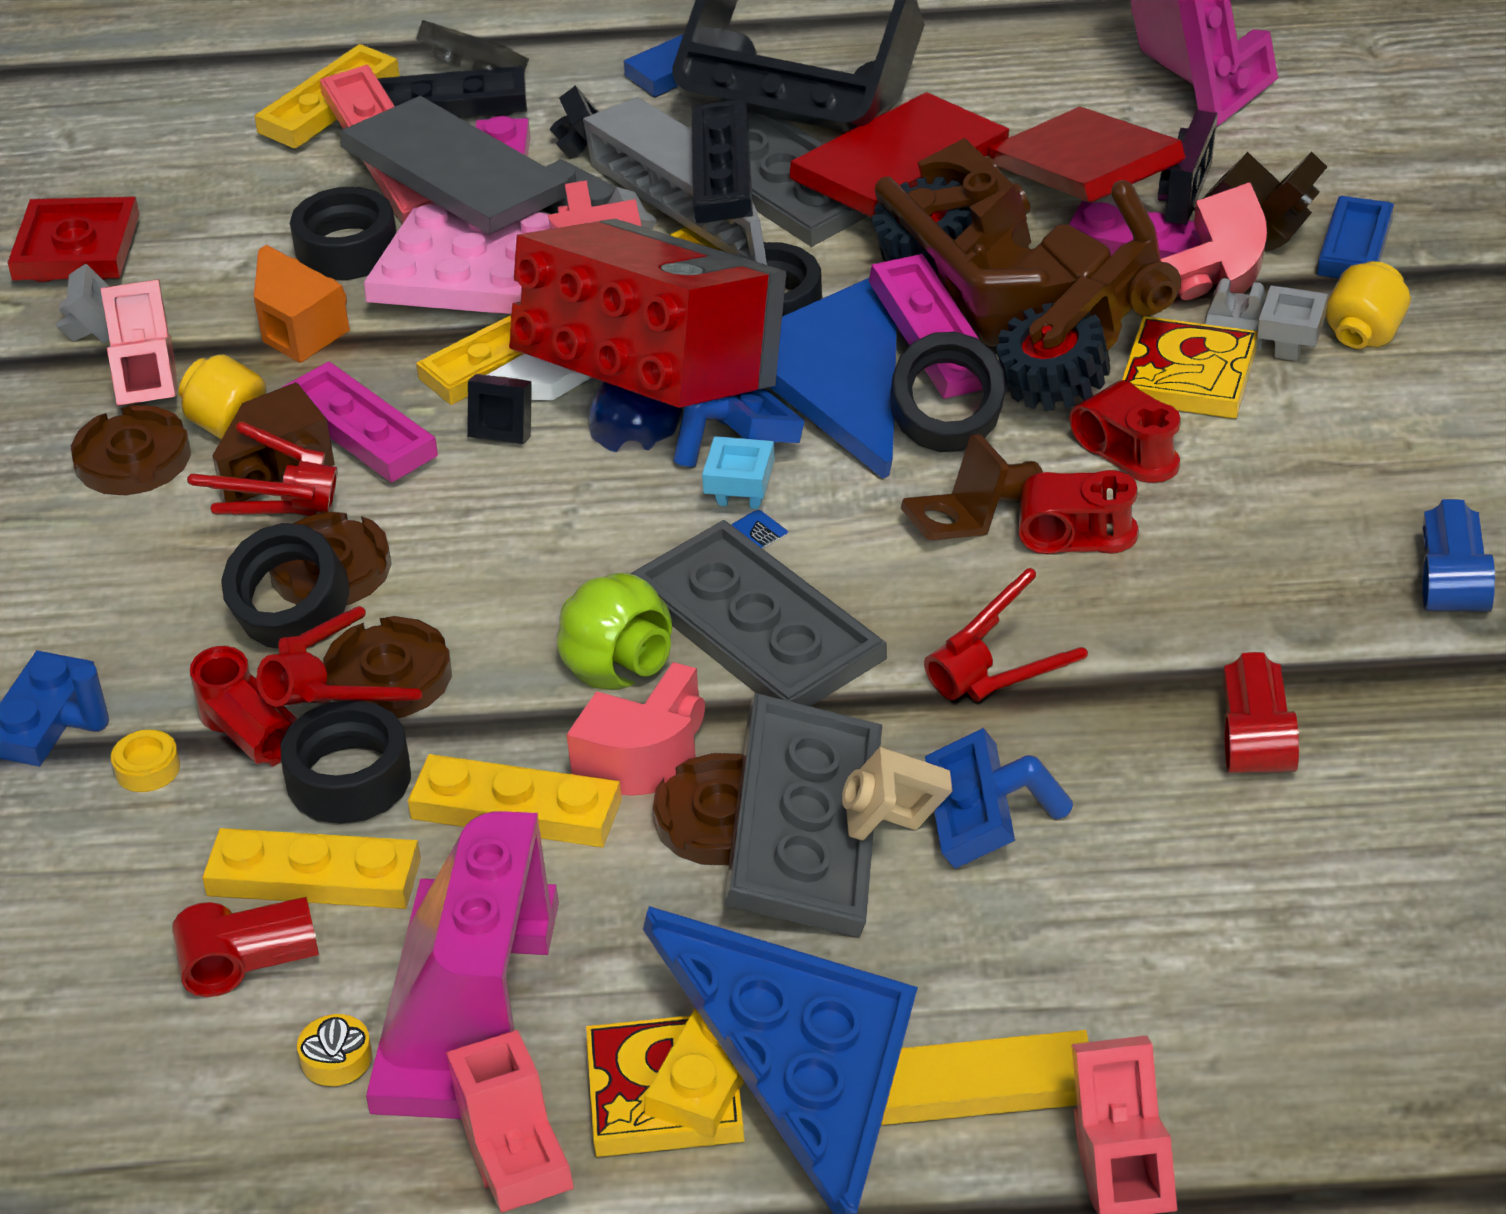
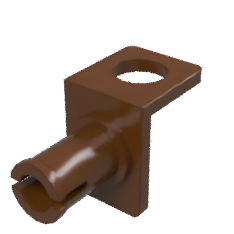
(979, 486)

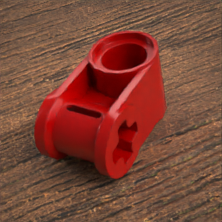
(1129, 431)
(1073, 512)

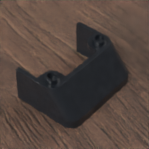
(725, 66)

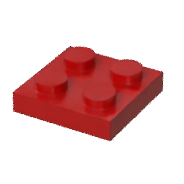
(73, 232)

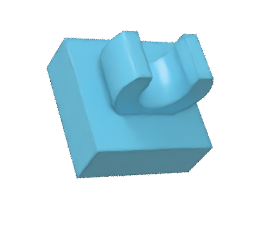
(738, 469)

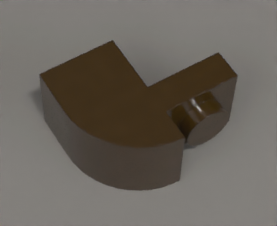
(1281, 201)

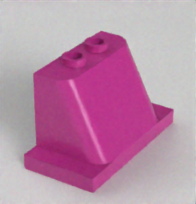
(1202, 47)
(456, 960)

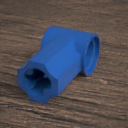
(1455, 566)

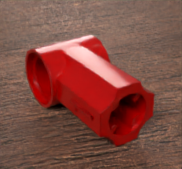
(232, 704)
(1258, 727)
(220, 945)

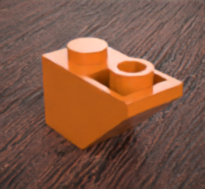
(297, 306)

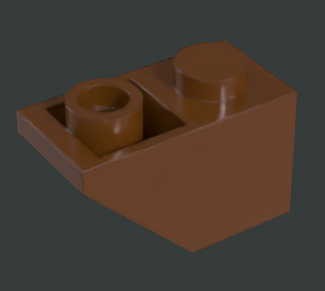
(284, 413)

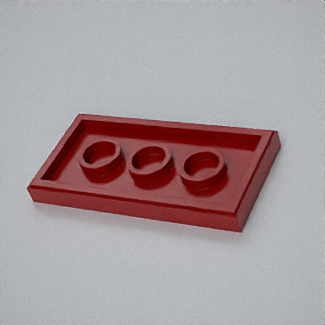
(891, 147)
(1087, 153)

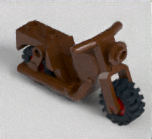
(1042, 307)

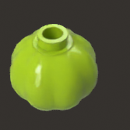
(614, 621)

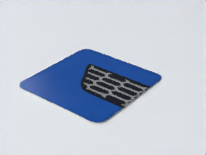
(760, 528)

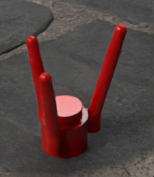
(304, 488)
(965, 658)
(302, 678)

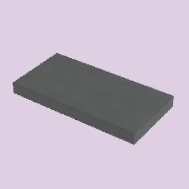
(454, 164)
(780, 199)
(760, 617)
(790, 823)

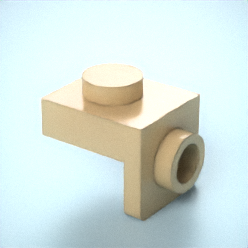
(893, 790)

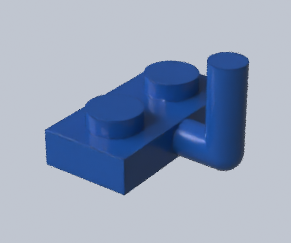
(750, 414)
(45, 700)
(977, 811)

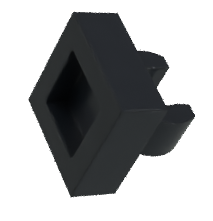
(570, 128)
(499, 408)

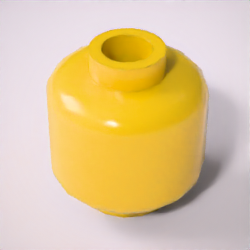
(1368, 303)
(215, 391)

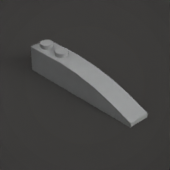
(654, 159)

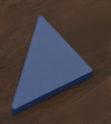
(840, 370)
(804, 1037)

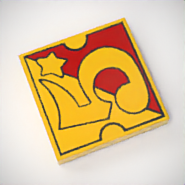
(1192, 365)
(621, 1069)

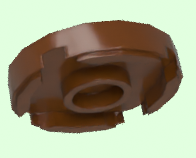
(131, 450)
(359, 547)
(392, 655)
(699, 808)

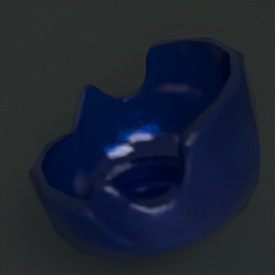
(629, 416)

